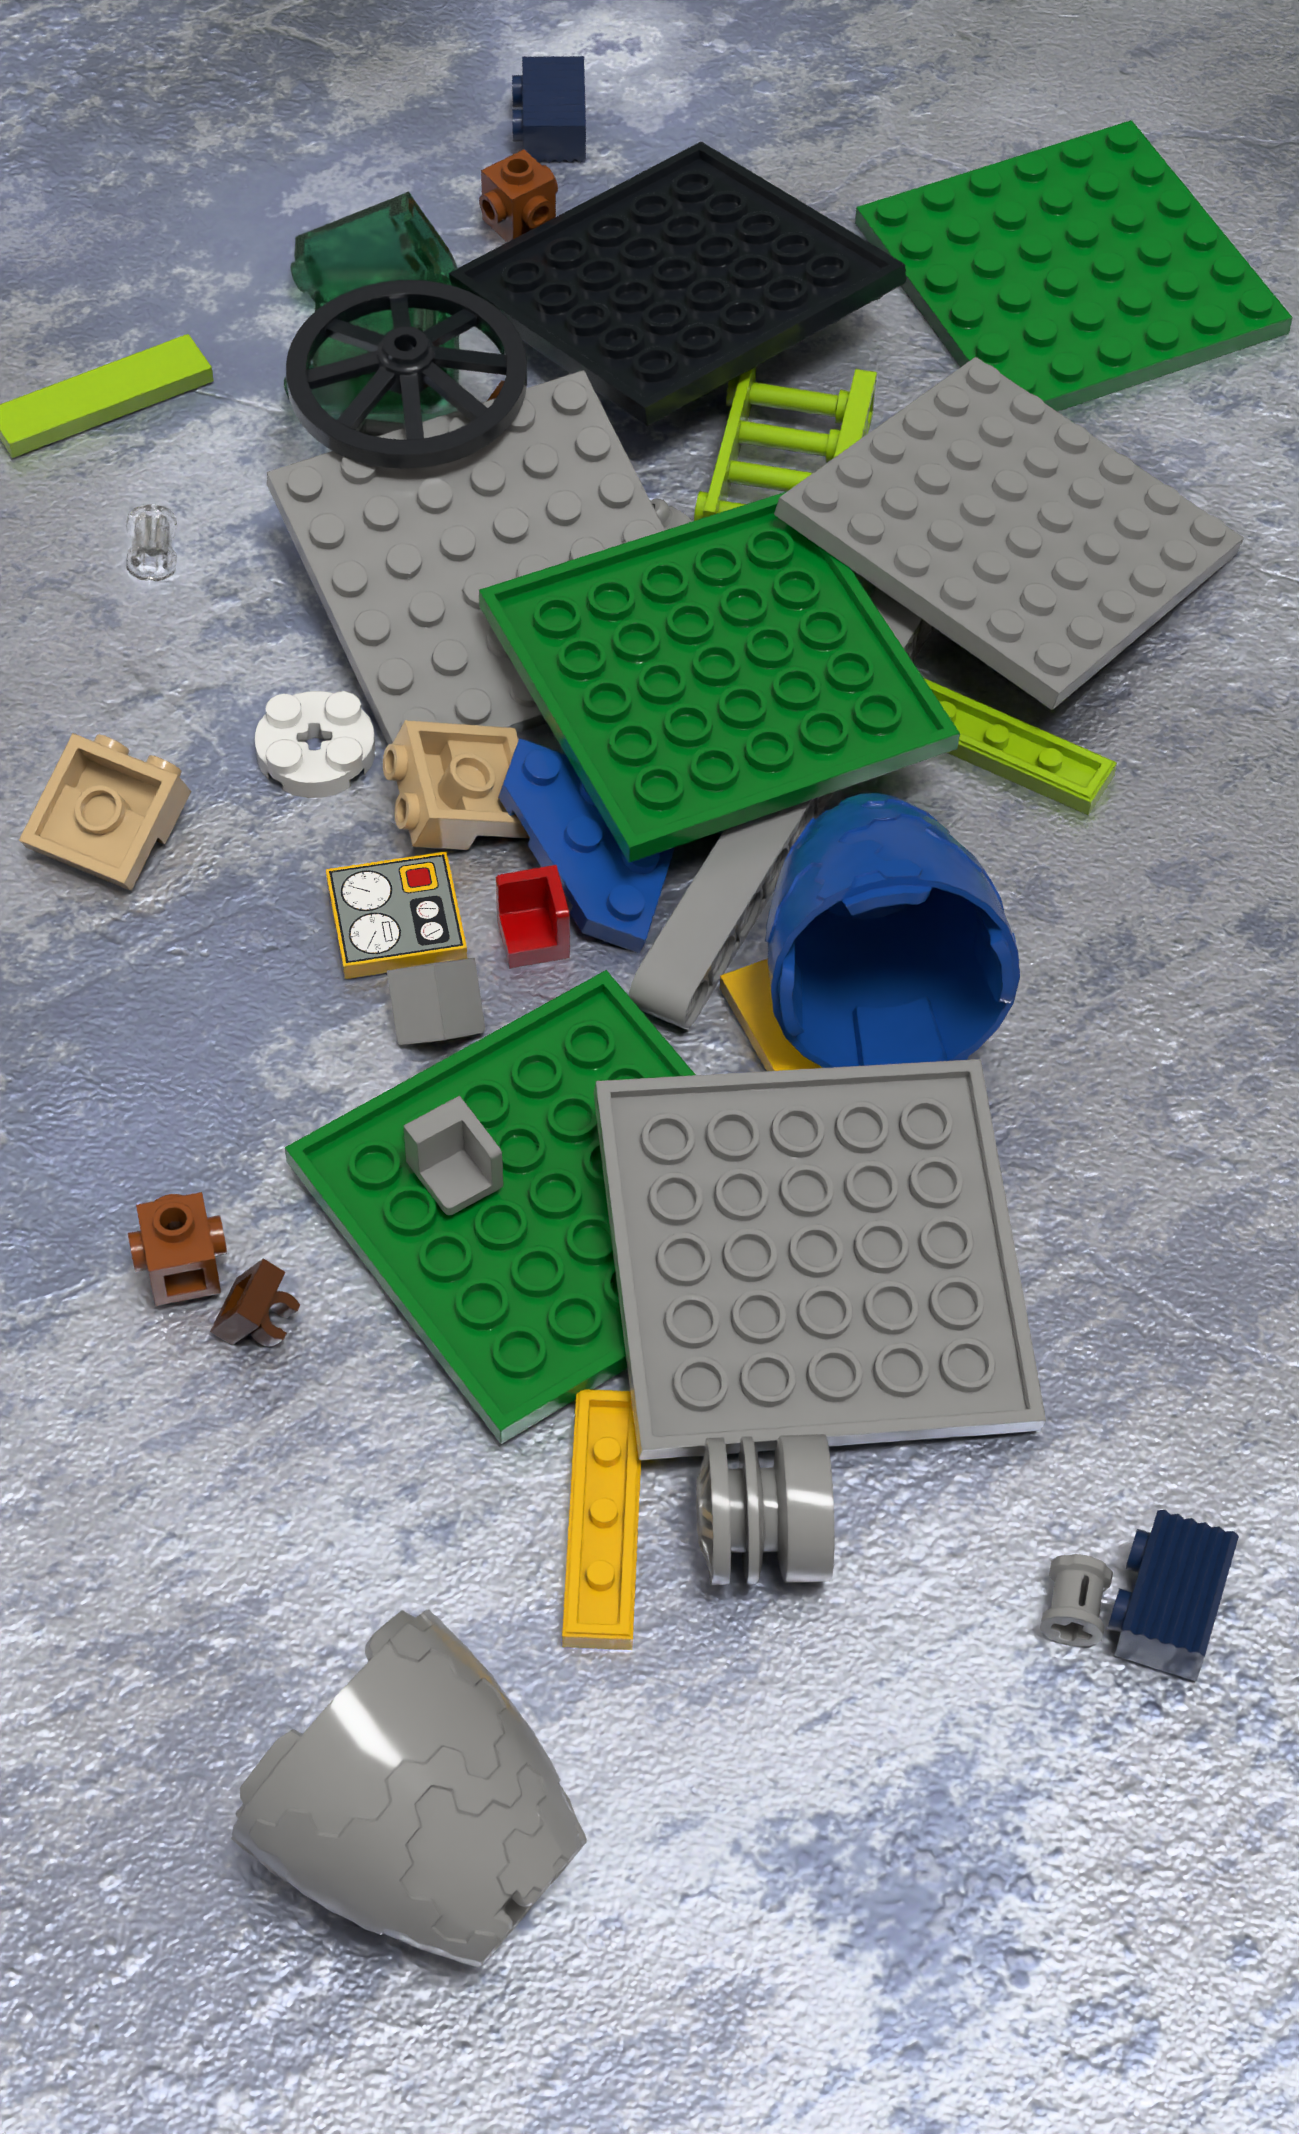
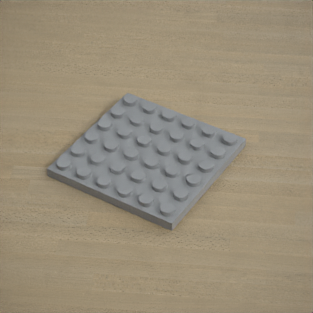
(1010, 530)
(411, 548)
(814, 1257)

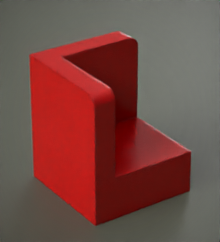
(533, 916)

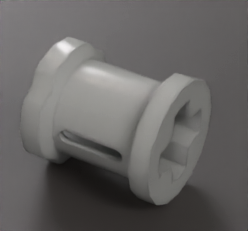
(1076, 1600)

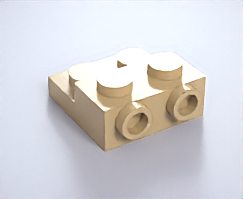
(451, 782)
(105, 809)

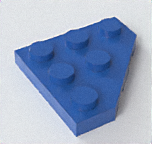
(566, 830)

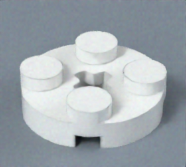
(311, 715)

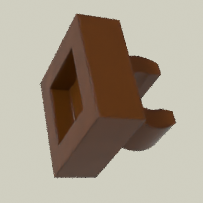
(249, 1306)

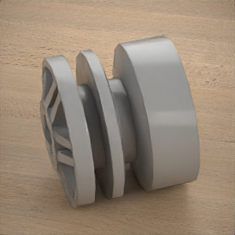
(768, 1509)

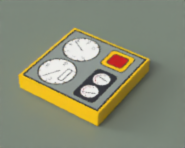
(395, 914)

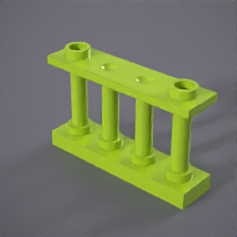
(850, 408)

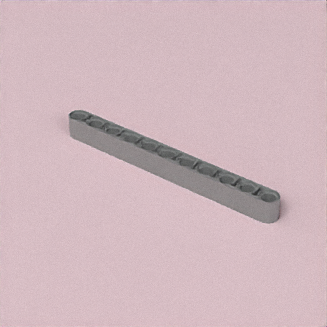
(735, 885)

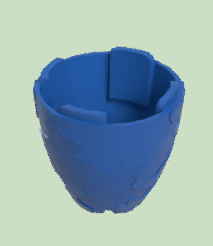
(887, 940)

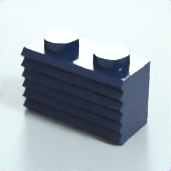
(553, 108)
(1175, 1594)

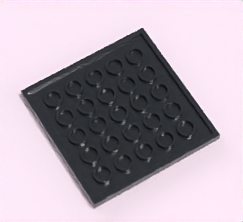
(679, 281)

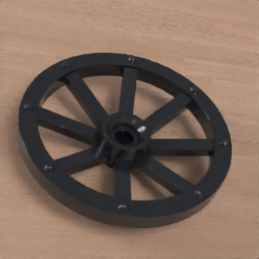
(406, 364)

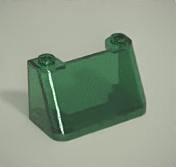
(364, 249)

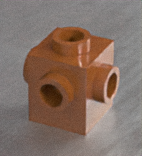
(517, 195)
(178, 1247)

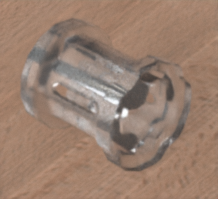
(151, 542)

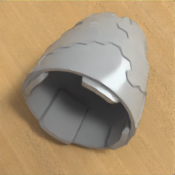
(415, 1800)

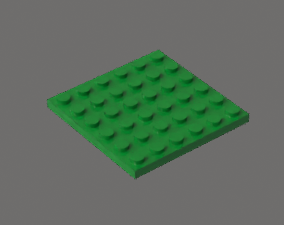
(1075, 268)
(714, 676)
(523, 1281)

